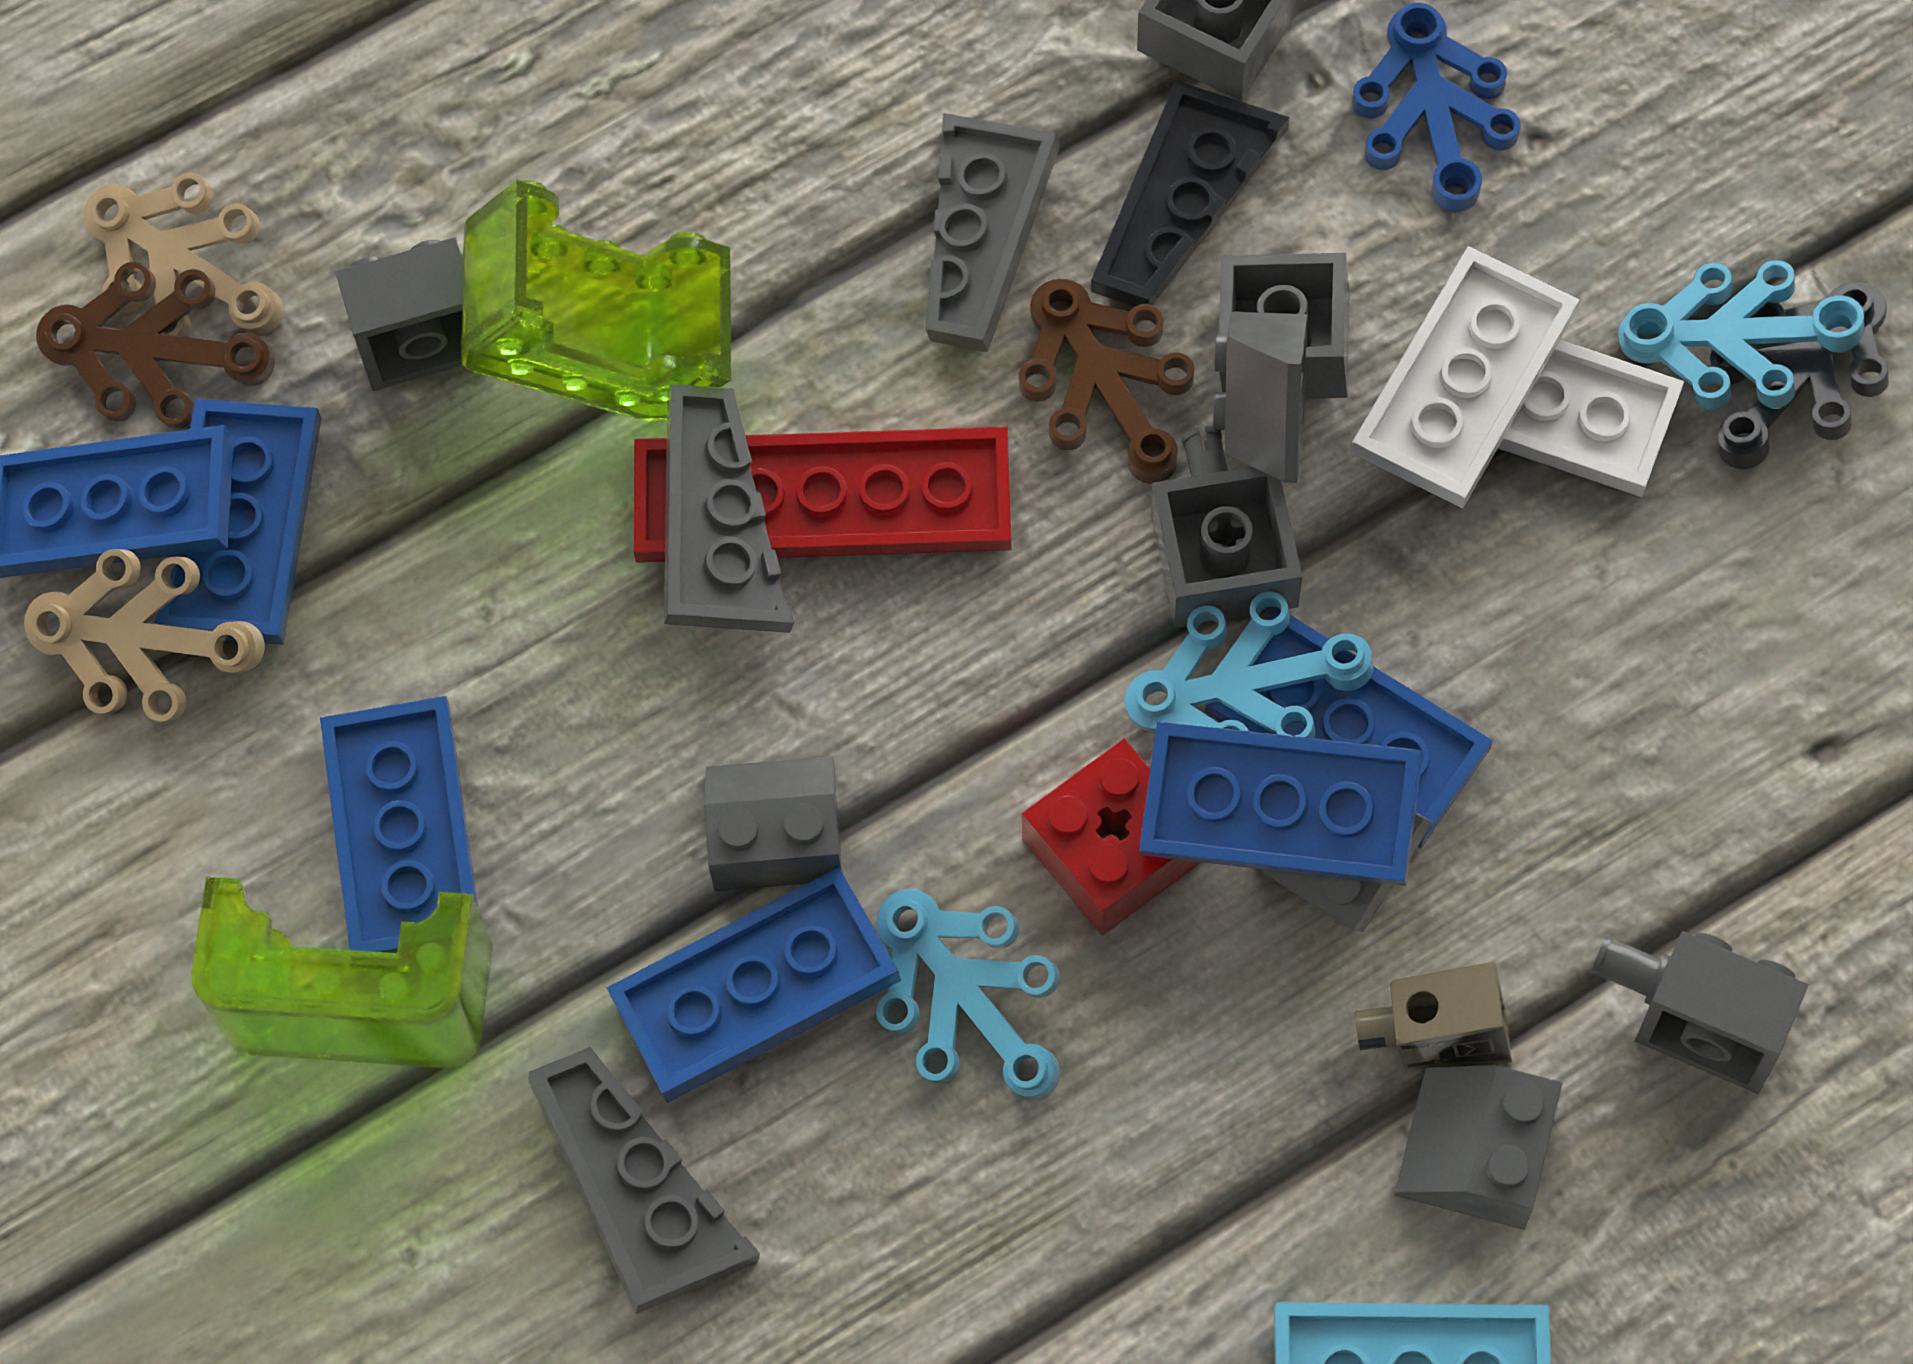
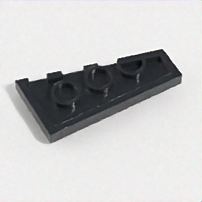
(1184, 184)

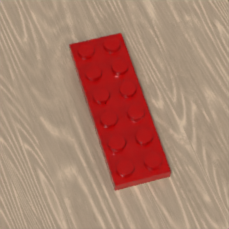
(858, 492)

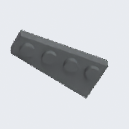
(986, 208)
(715, 527)
(644, 1203)

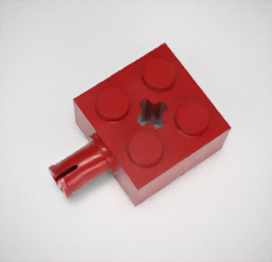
(1066, 830)

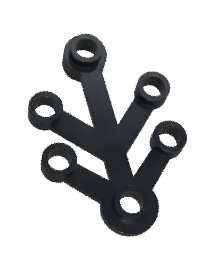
(1807, 363)

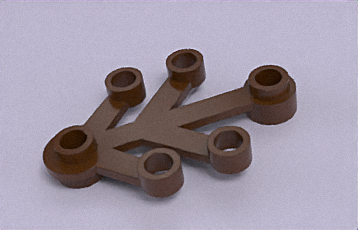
(143, 343)
(1101, 368)

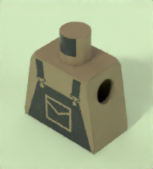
(1463, 1016)

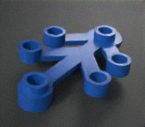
(1435, 99)

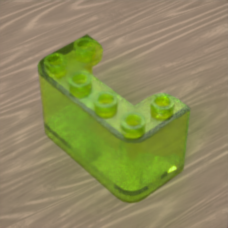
(590, 315)
(344, 1004)

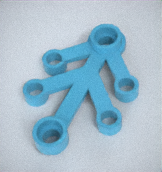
(1732, 330)
(1236, 680)
(959, 983)

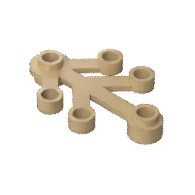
(172, 248)
(129, 634)

